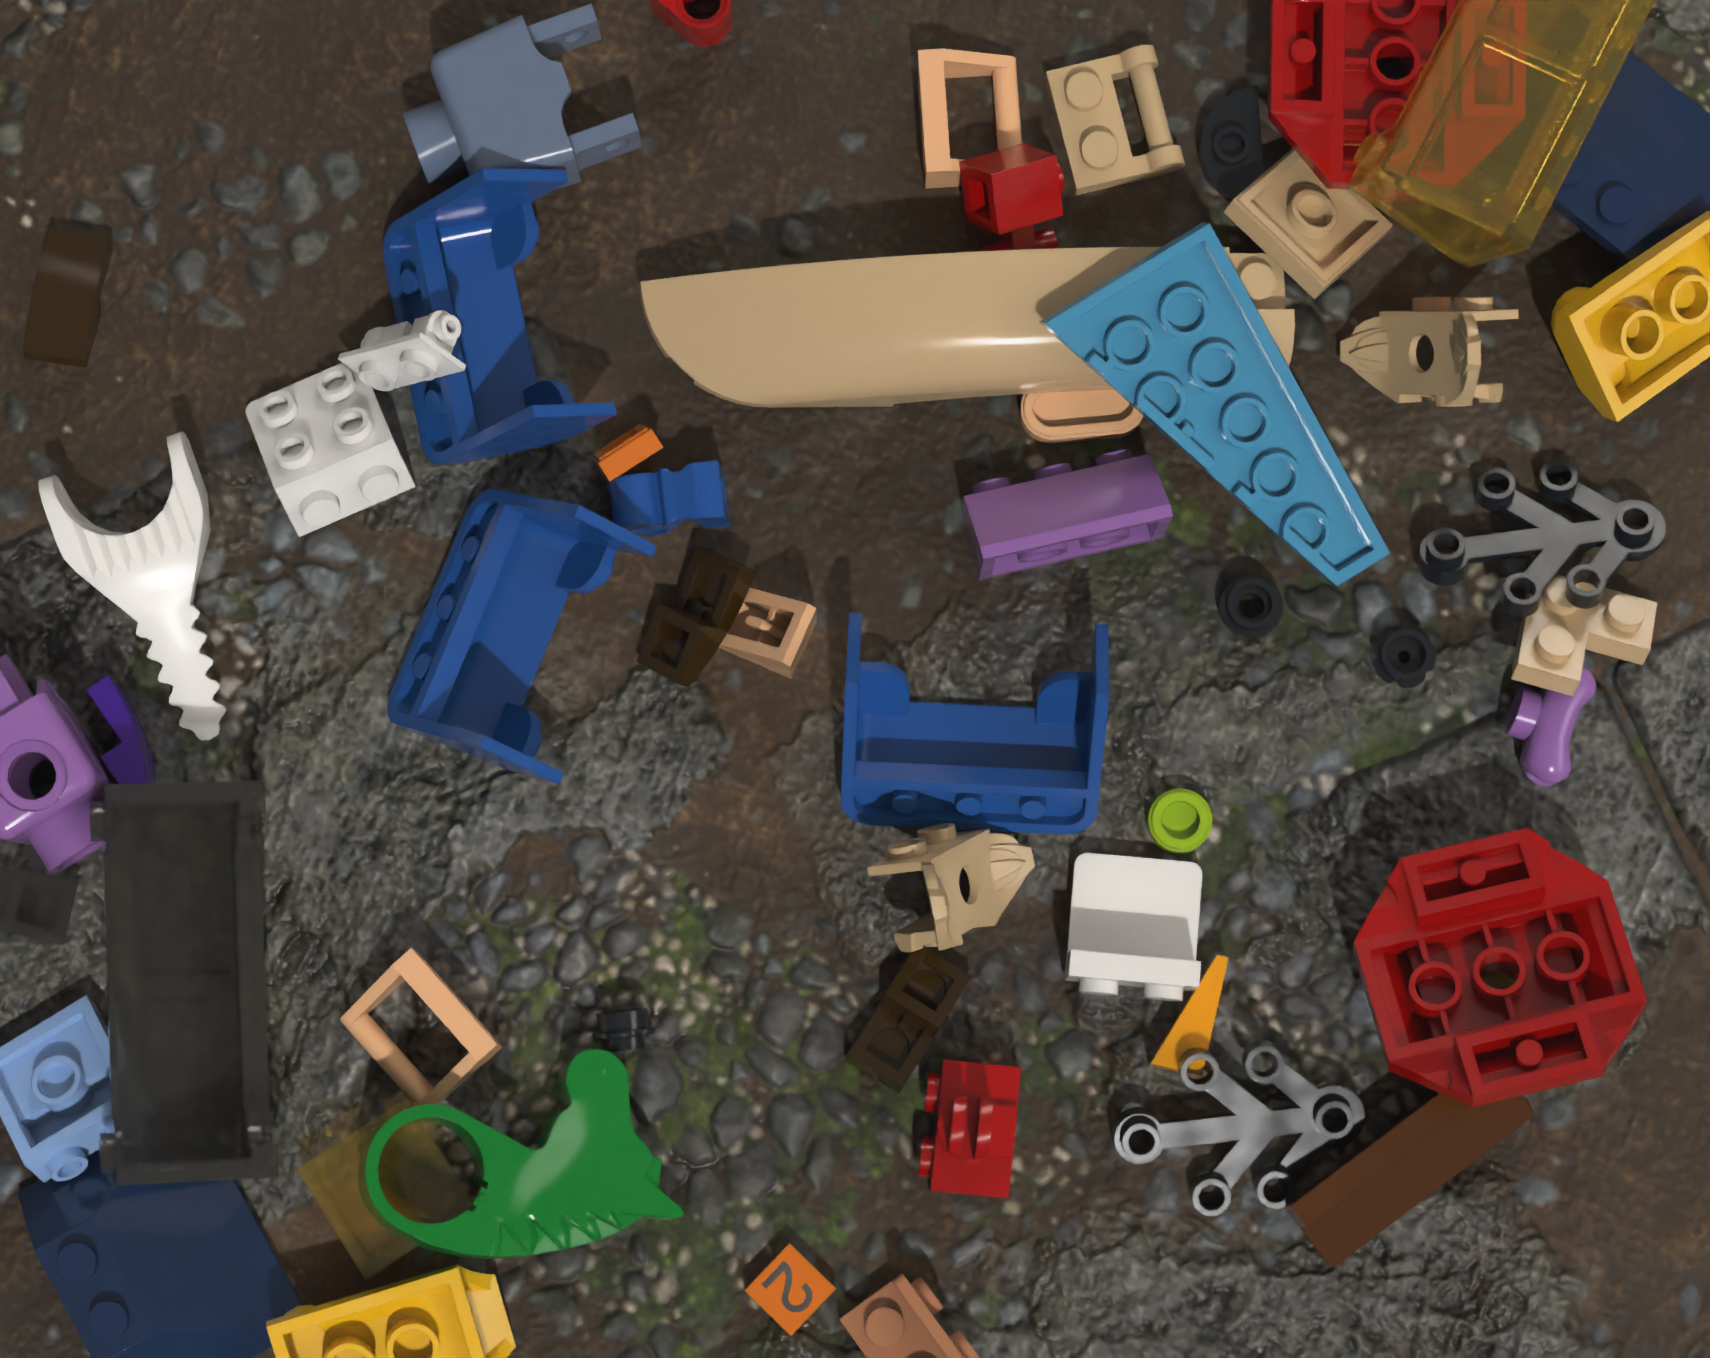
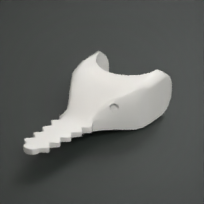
(153, 579)

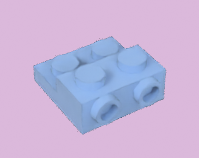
(57, 1091)

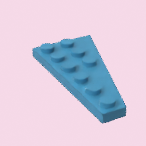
(1207, 374)

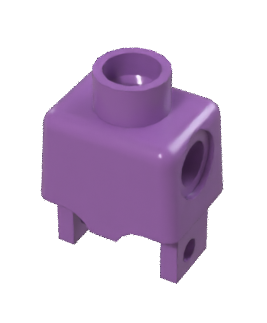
(38, 732)

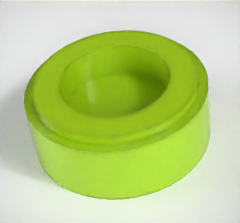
(1179, 821)

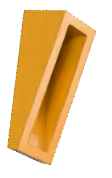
(1195, 1021)

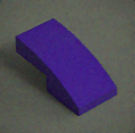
(132, 758)

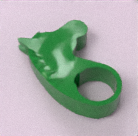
(572, 1190)

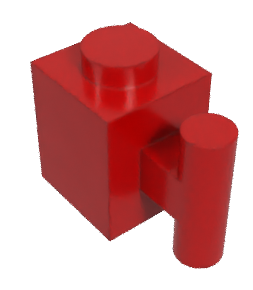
(1011, 193)

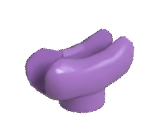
(1546, 727)

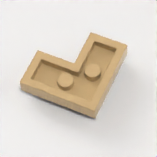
(1557, 634)

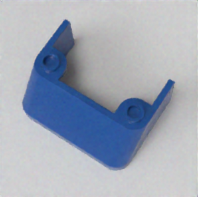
(461, 260)
(494, 622)
(973, 761)

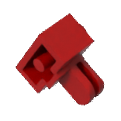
(972, 1128)

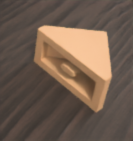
(771, 631)

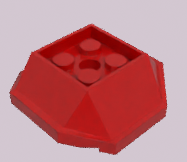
(1326, 74)
(1509, 910)

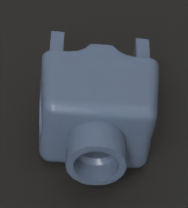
(508, 102)

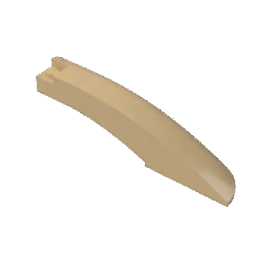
(902, 325)

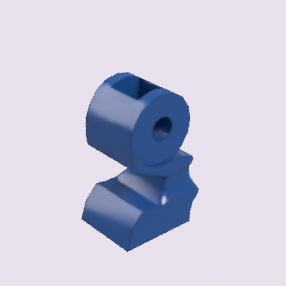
(662, 500)

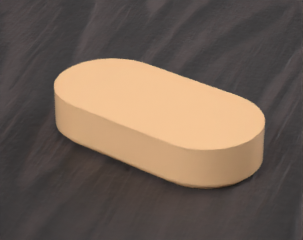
(1077, 416)

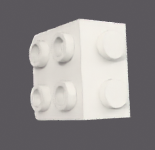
(327, 448)
(1134, 925)

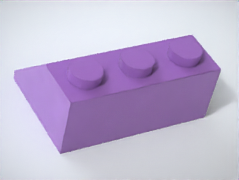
(1065, 513)

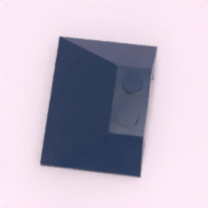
(1639, 166)
(158, 1266)

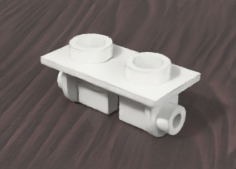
(407, 352)

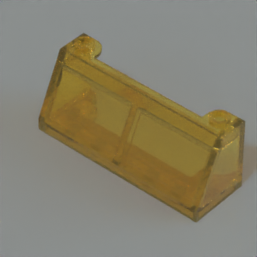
(1497, 121)

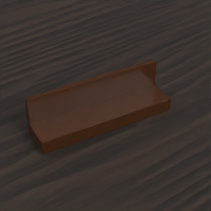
(1399, 1170)

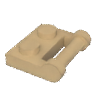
(1093, 123)

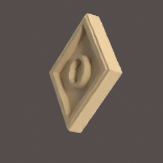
(1306, 226)

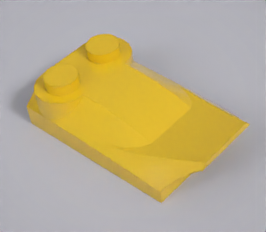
(1639, 323)
(420, 1317)

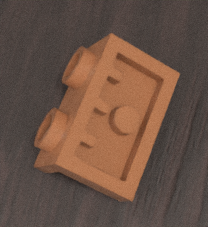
(902, 1324)

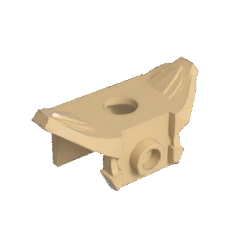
(1385, 351)
(994, 870)

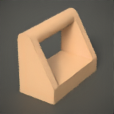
(942, 63)
(447, 1007)

